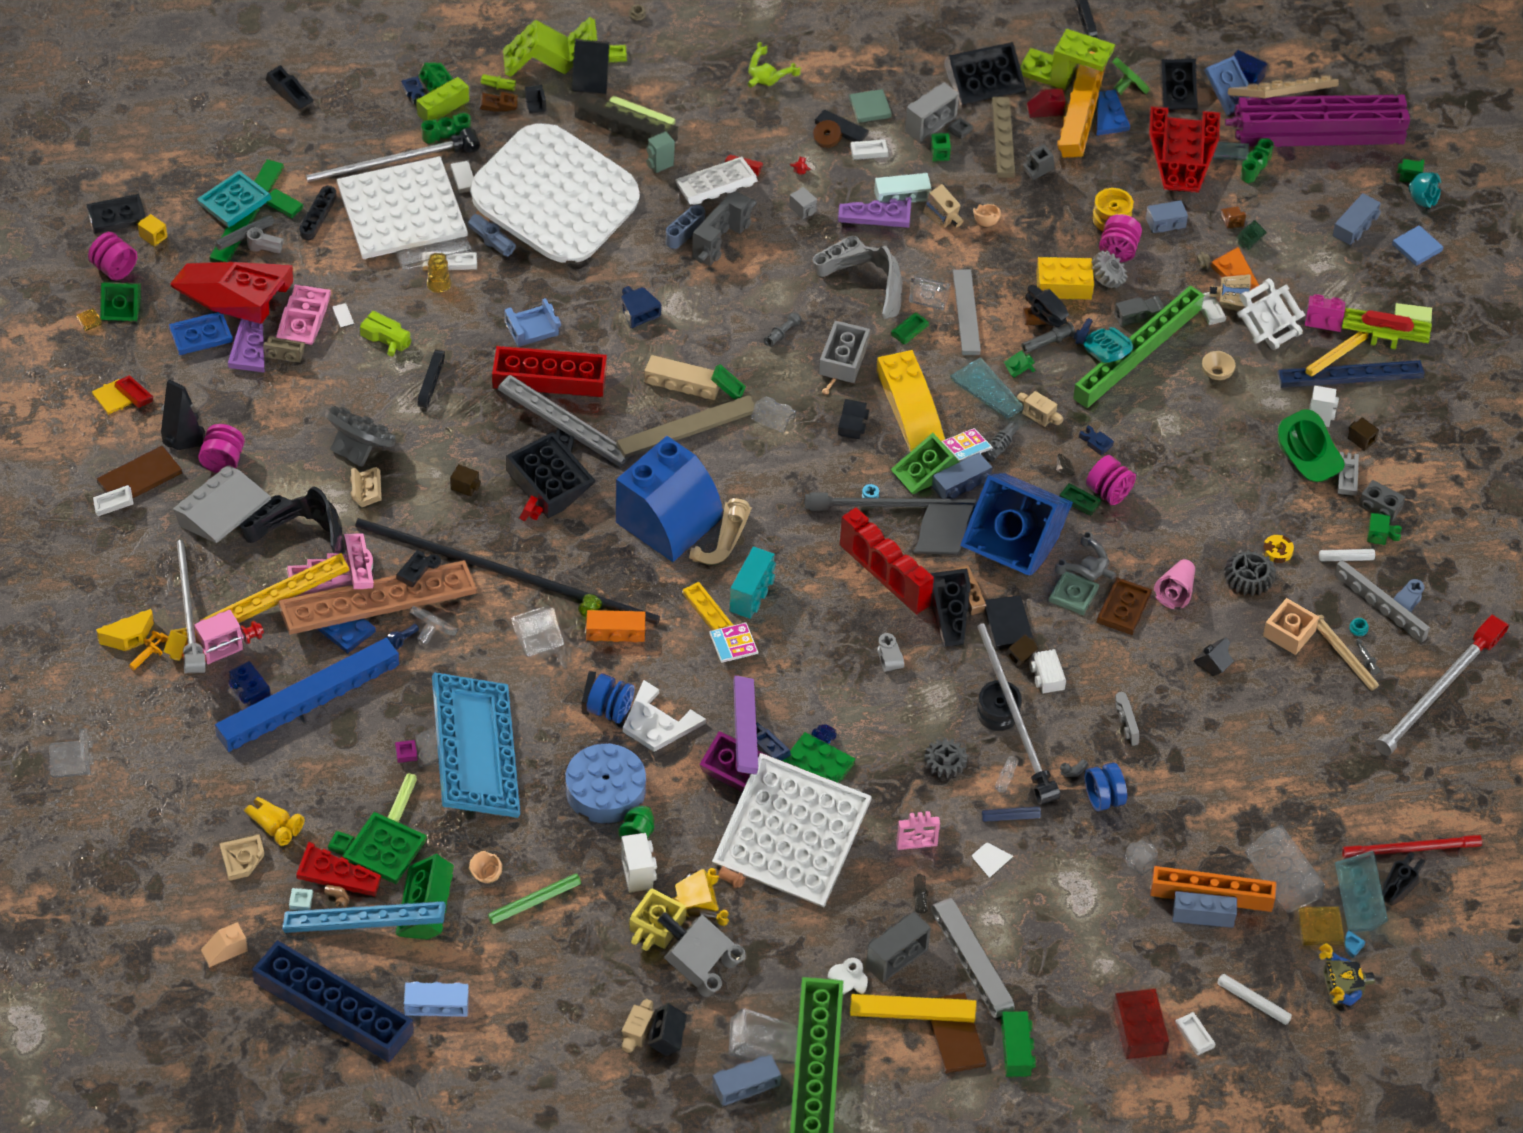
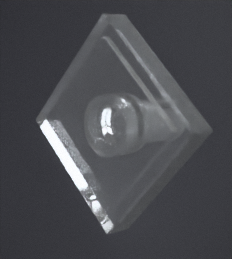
(432, 623)

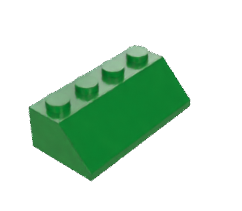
(426, 883)

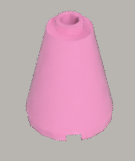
(1176, 585)

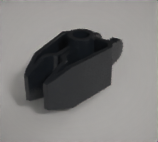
(1046, 306)
(1402, 879)

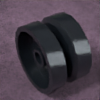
(993, 707)

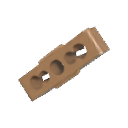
(977, 606)

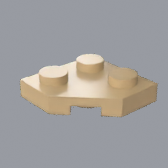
(241, 856)

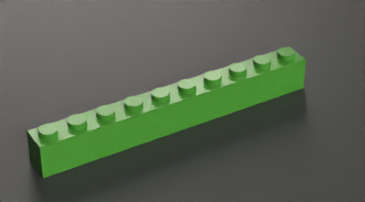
(1144, 342)

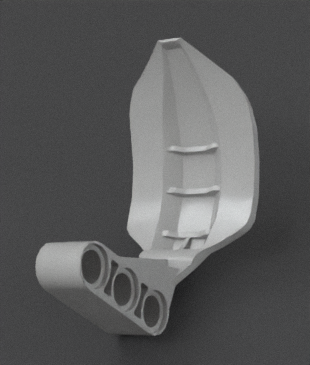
(853, 252)

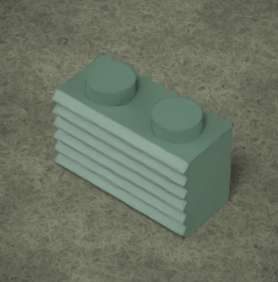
(660, 152)

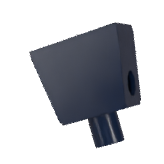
(639, 306)

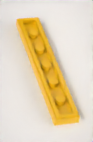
(913, 1008)

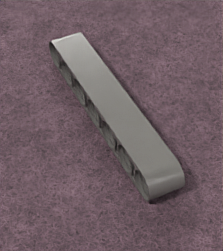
(972, 957)

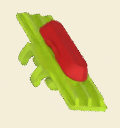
(1386, 326)

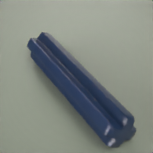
(1011, 814)

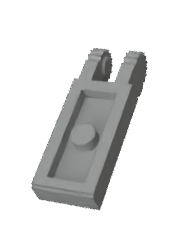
(1126, 716)

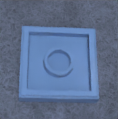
(1417, 245)

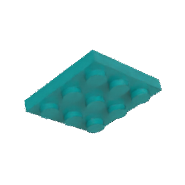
(234, 199)

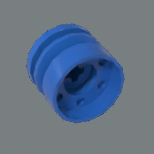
(610, 698)

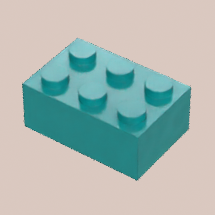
(752, 582)

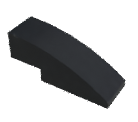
(288, 87)

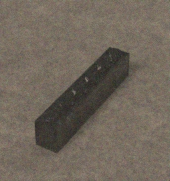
(621, 119)

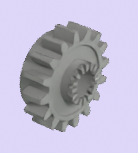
(1108, 270)

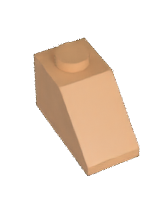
(225, 945)

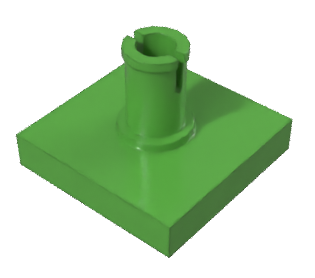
(1129, 77)

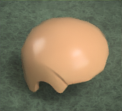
(987, 215)
(485, 867)

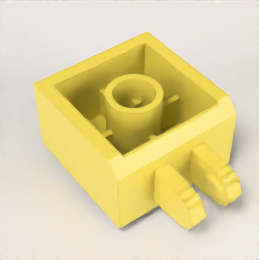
(645, 919)

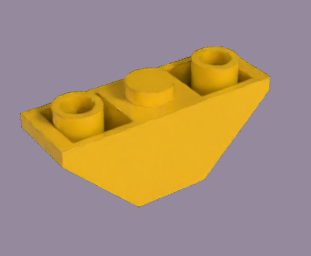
(126, 632)

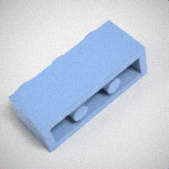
(436, 999)

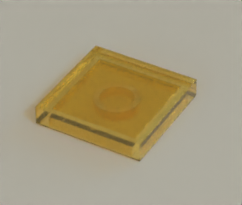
(1320, 925)

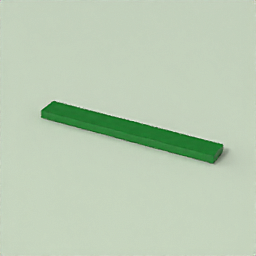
(266, 179)

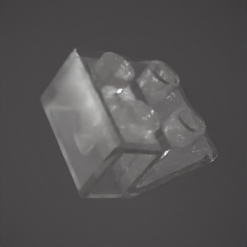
(537, 630)

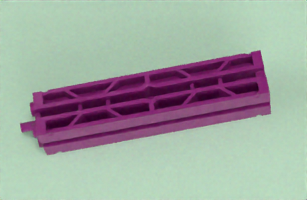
(1321, 120)

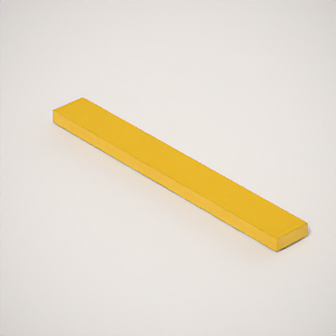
(287, 588)

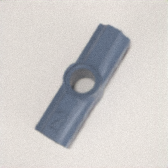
(491, 234)

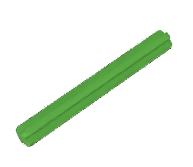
(534, 898)

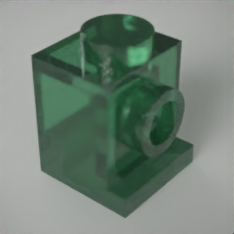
(1251, 235)

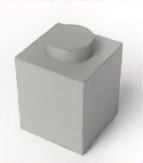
(803, 203)

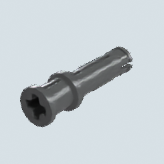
(1055, 335)

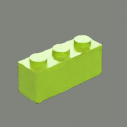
(443, 100)

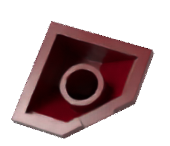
(1047, 103)

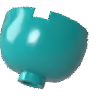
(1425, 189)

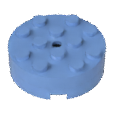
(605, 782)

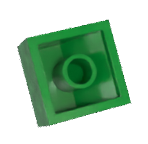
(120, 301)

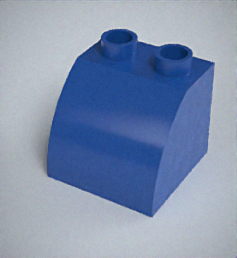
(667, 499)
(1015, 523)

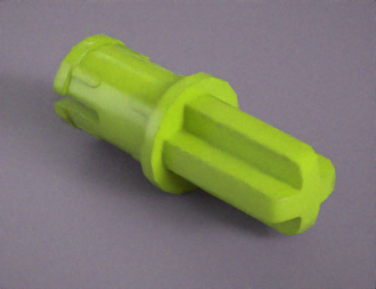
(498, 82)

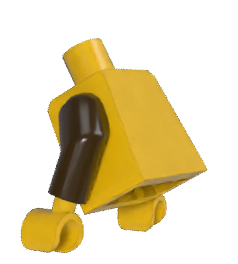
(698, 896)

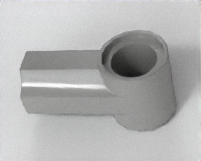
(258, 241)

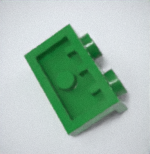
(434, 75)

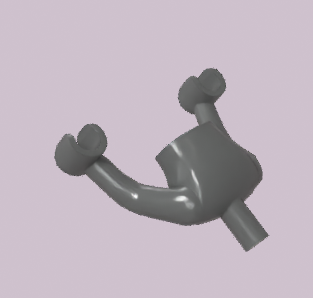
(1091, 566)

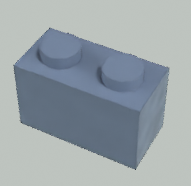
(1166, 216)

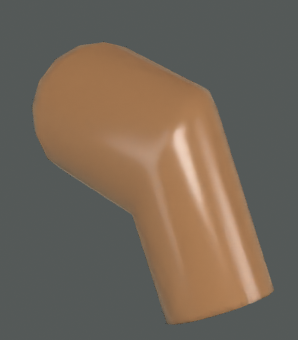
(339, 893)

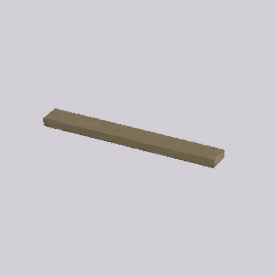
(686, 426)

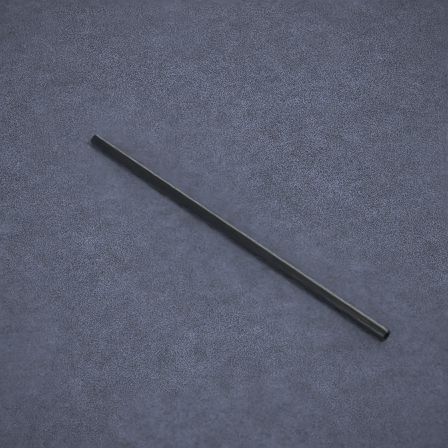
(496, 567)

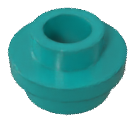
(1359, 627)

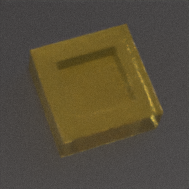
(89, 319)

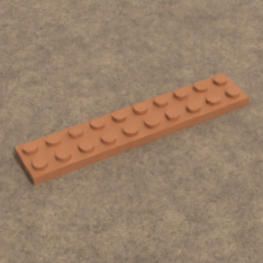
(386, 596)

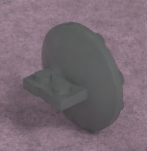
(357, 434)

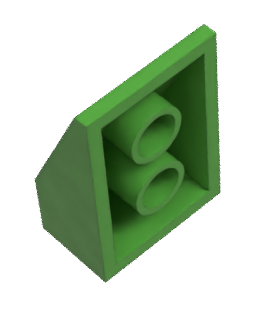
(922, 463)

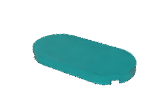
(1108, 345)

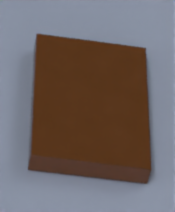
(1124, 606)

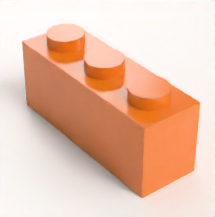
(615, 626)

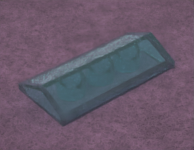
(1361, 892)

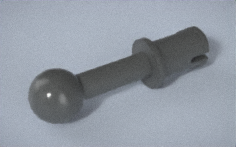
(778, 333)

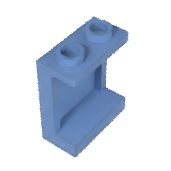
(532, 324)

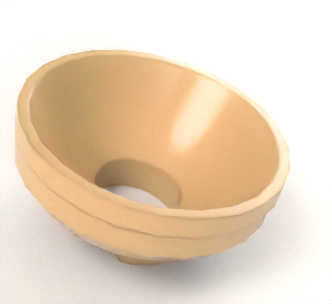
(1218, 360)

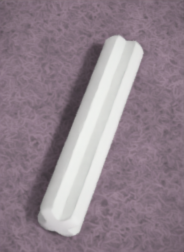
(1347, 555)

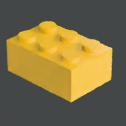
(1066, 277)

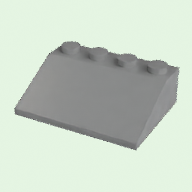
(220, 504)

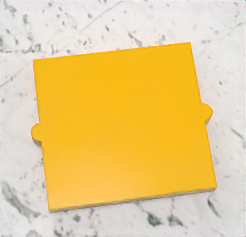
(110, 398)

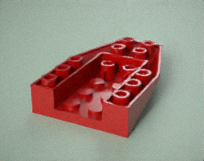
(234, 287)

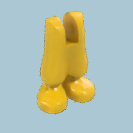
(275, 820)

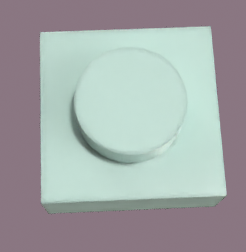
(300, 899)

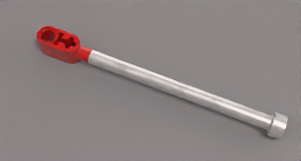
(1485, 637)

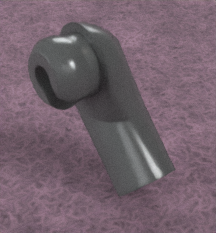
(1073, 771)

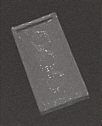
(420, 255)

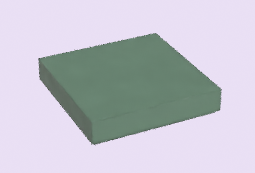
(870, 106)
(1074, 593)

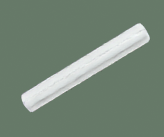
(1254, 999)

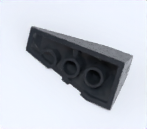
(179, 422)
(951, 604)

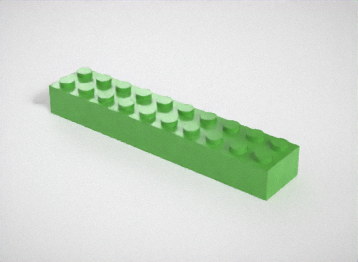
(817, 1056)

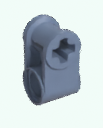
(1410, 594)

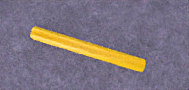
(1336, 353)

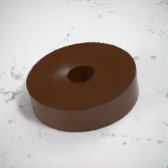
(827, 127)

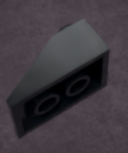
(1178, 84)

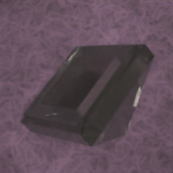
(1064, 465)

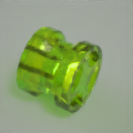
(590, 602)

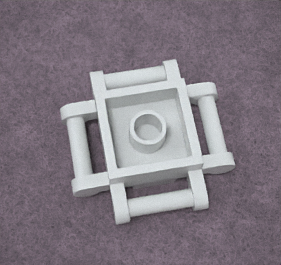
(1270, 314)

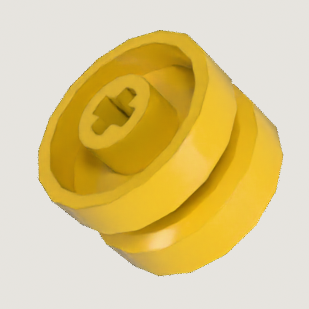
(1110, 203)

